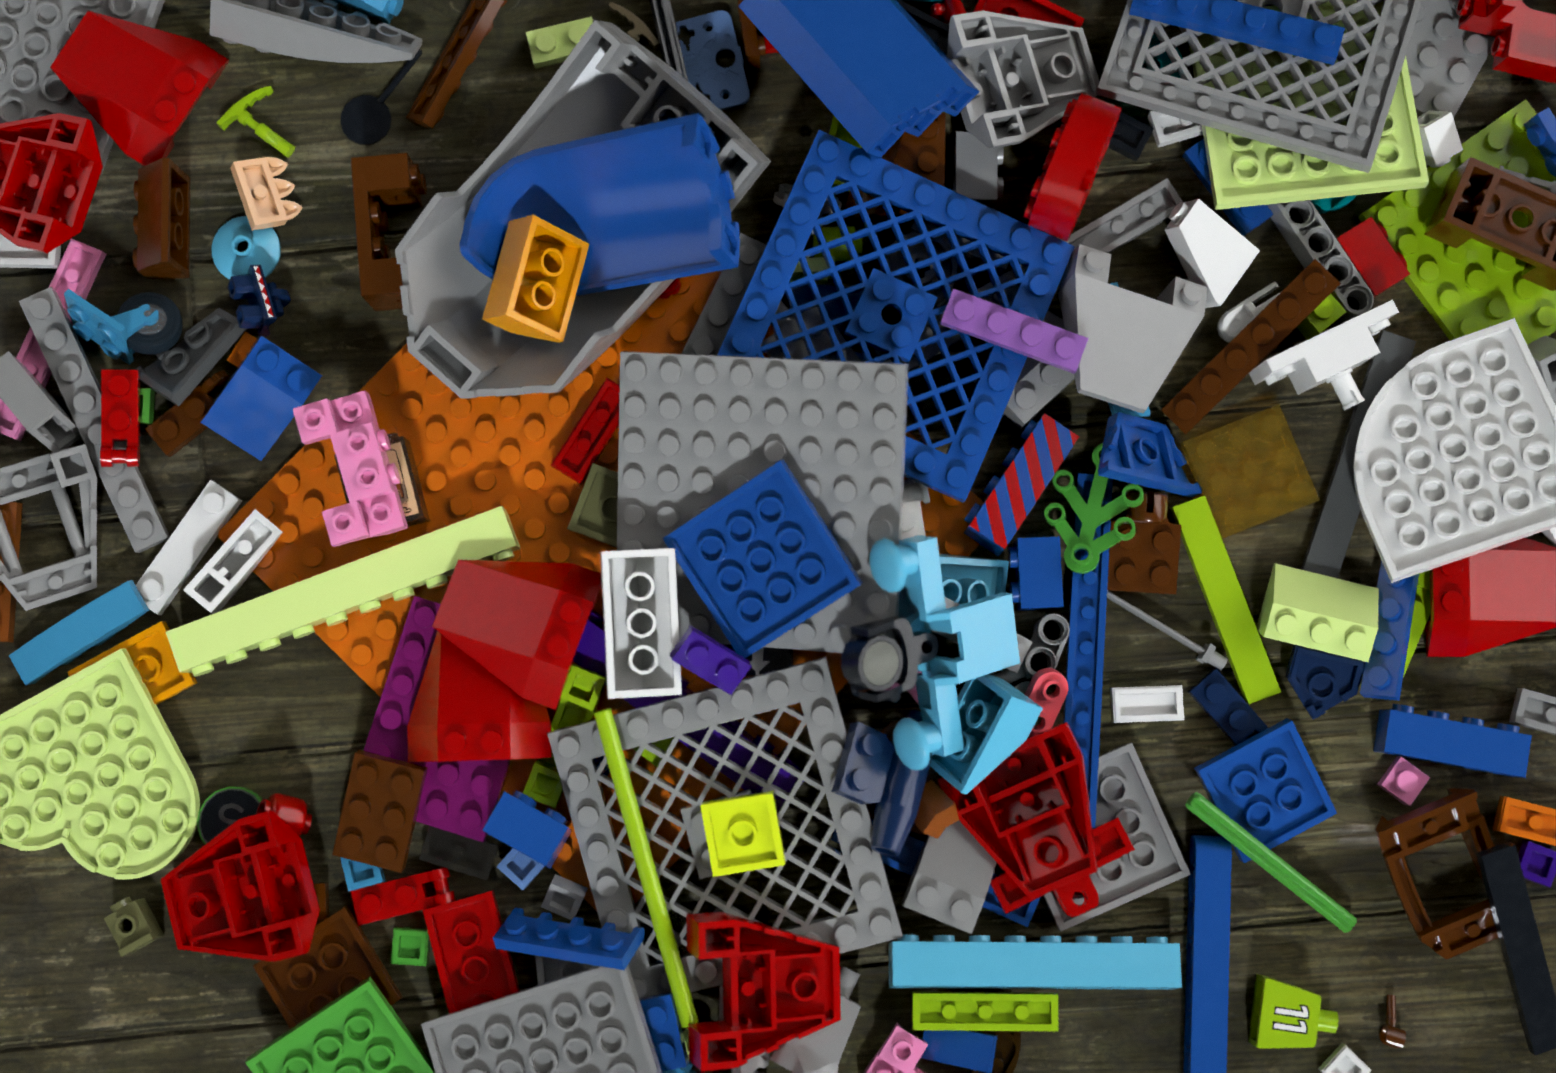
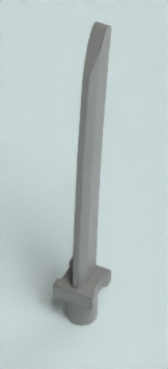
(1206, 653)

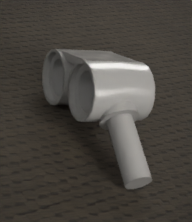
(1040, 644)

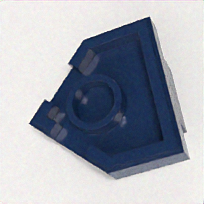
(1322, 678)

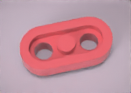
(1051, 702)

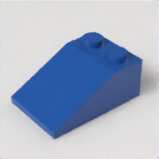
(261, 398)

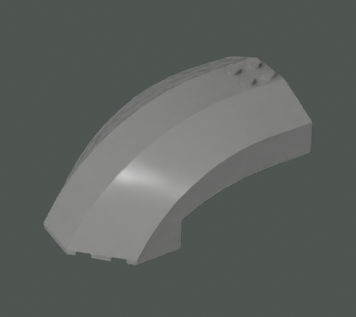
(598, 90)

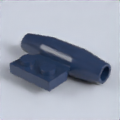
(875, 774)

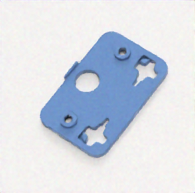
(701, 59)

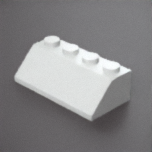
(640, 622)

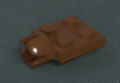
(1152, 556)

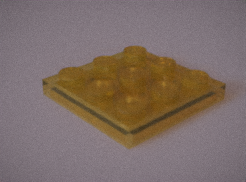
(1250, 471)

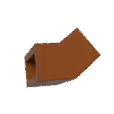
(935, 811)

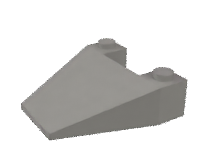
(1129, 334)

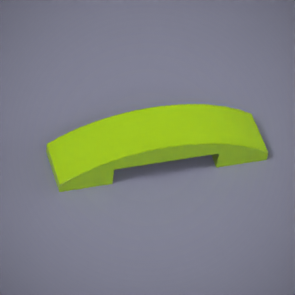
(575, 707)

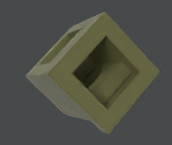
(144, 928)

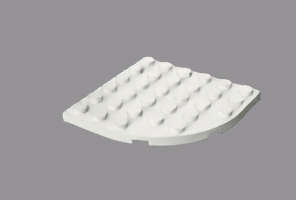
(1458, 453)

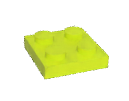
(743, 833)

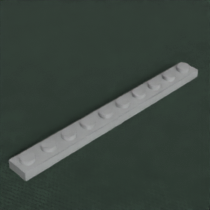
(1103, 234)

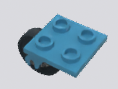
(143, 325)

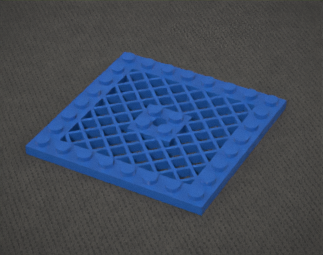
(954, 214)

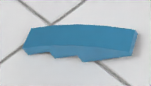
(79, 632)

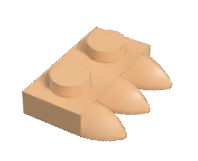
(263, 193)

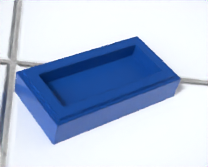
(961, 1048)

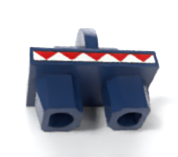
(264, 300)

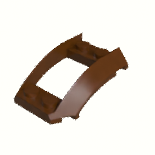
(1424, 828)

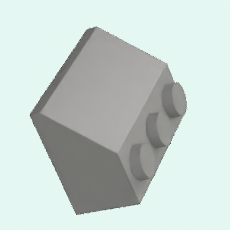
(1036, 385)

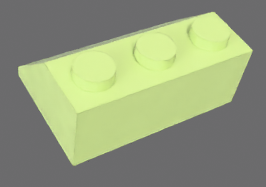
(1320, 612)

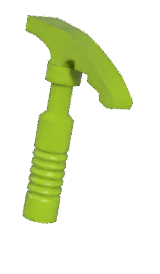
(239, 112)

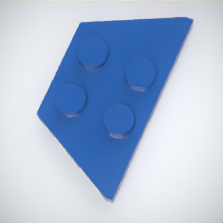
(1144, 455)

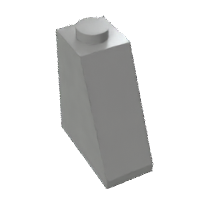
(35, 406)

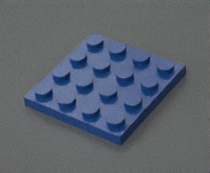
(762, 560)

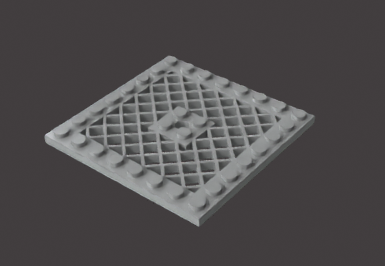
(1256, 117)
(803, 683)

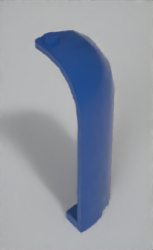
(637, 195)

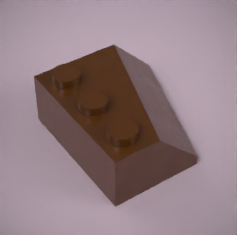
(919, 155)

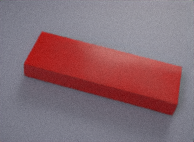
(590, 434)

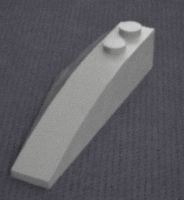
(310, 31)

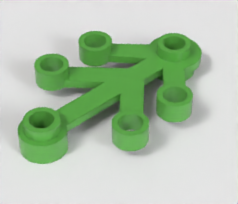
(1091, 517)

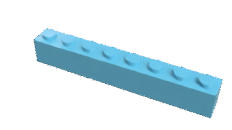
(1034, 964)

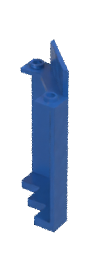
(865, 64)

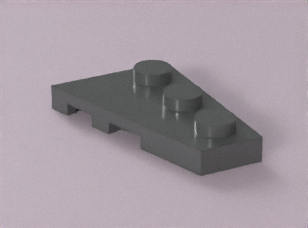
(186, 364)

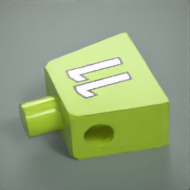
(1287, 1016)

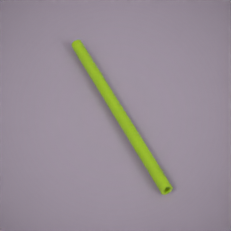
(646, 867)

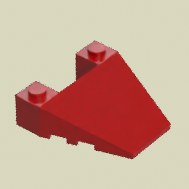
(772, 988)

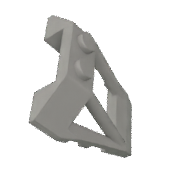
(38, 475)

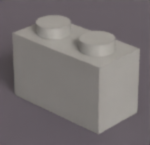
(976, 169)

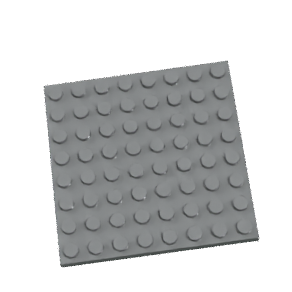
(716, 421)

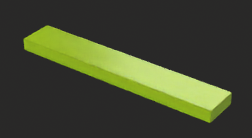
(1225, 600)

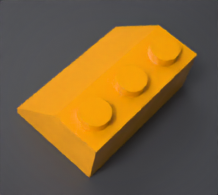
(536, 279)

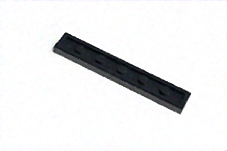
(1520, 944)

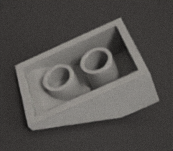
(950, 878)

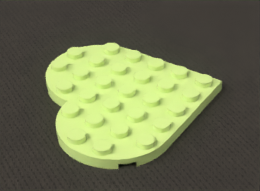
(97, 774)

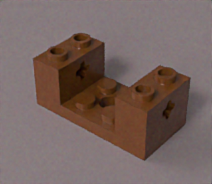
(379, 185)
(1480, 207)

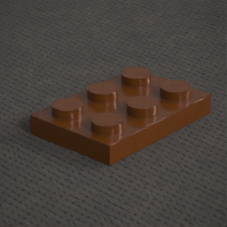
(379, 811)

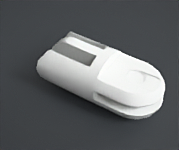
(1241, 315)

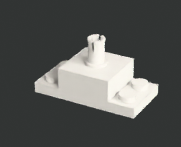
(1330, 356)

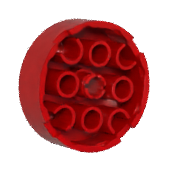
(1071, 165)

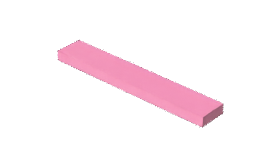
(75, 272)

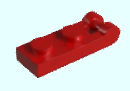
(120, 416)
(401, 896)

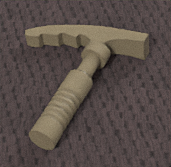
(640, 29)

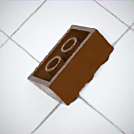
(162, 221)

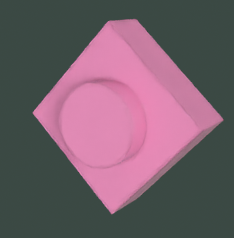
(1403, 781)

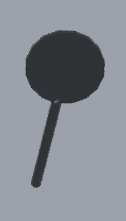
(368, 118)

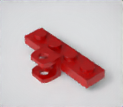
(1109, 842)

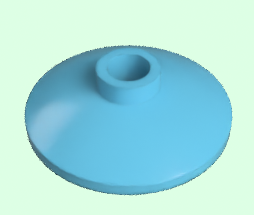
(262, 248)

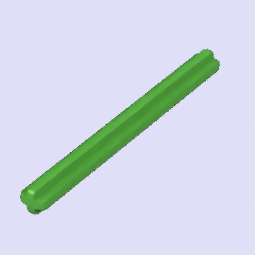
(1270, 862)

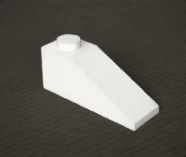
(233, 562)

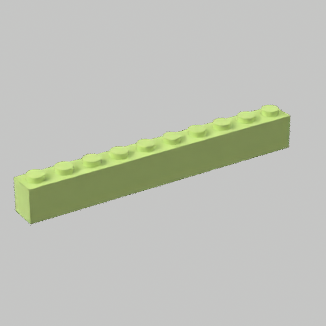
(341, 591)

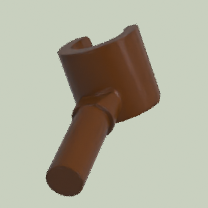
(1389, 1033)

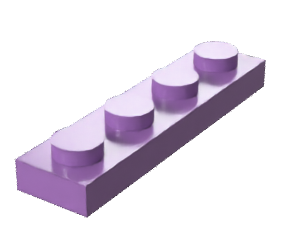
(1014, 331)

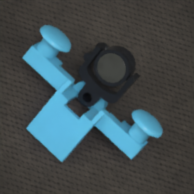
(886, 667)

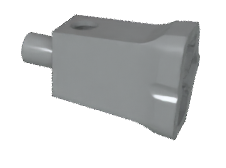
(822, 1049)

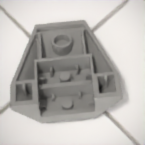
(1022, 71)

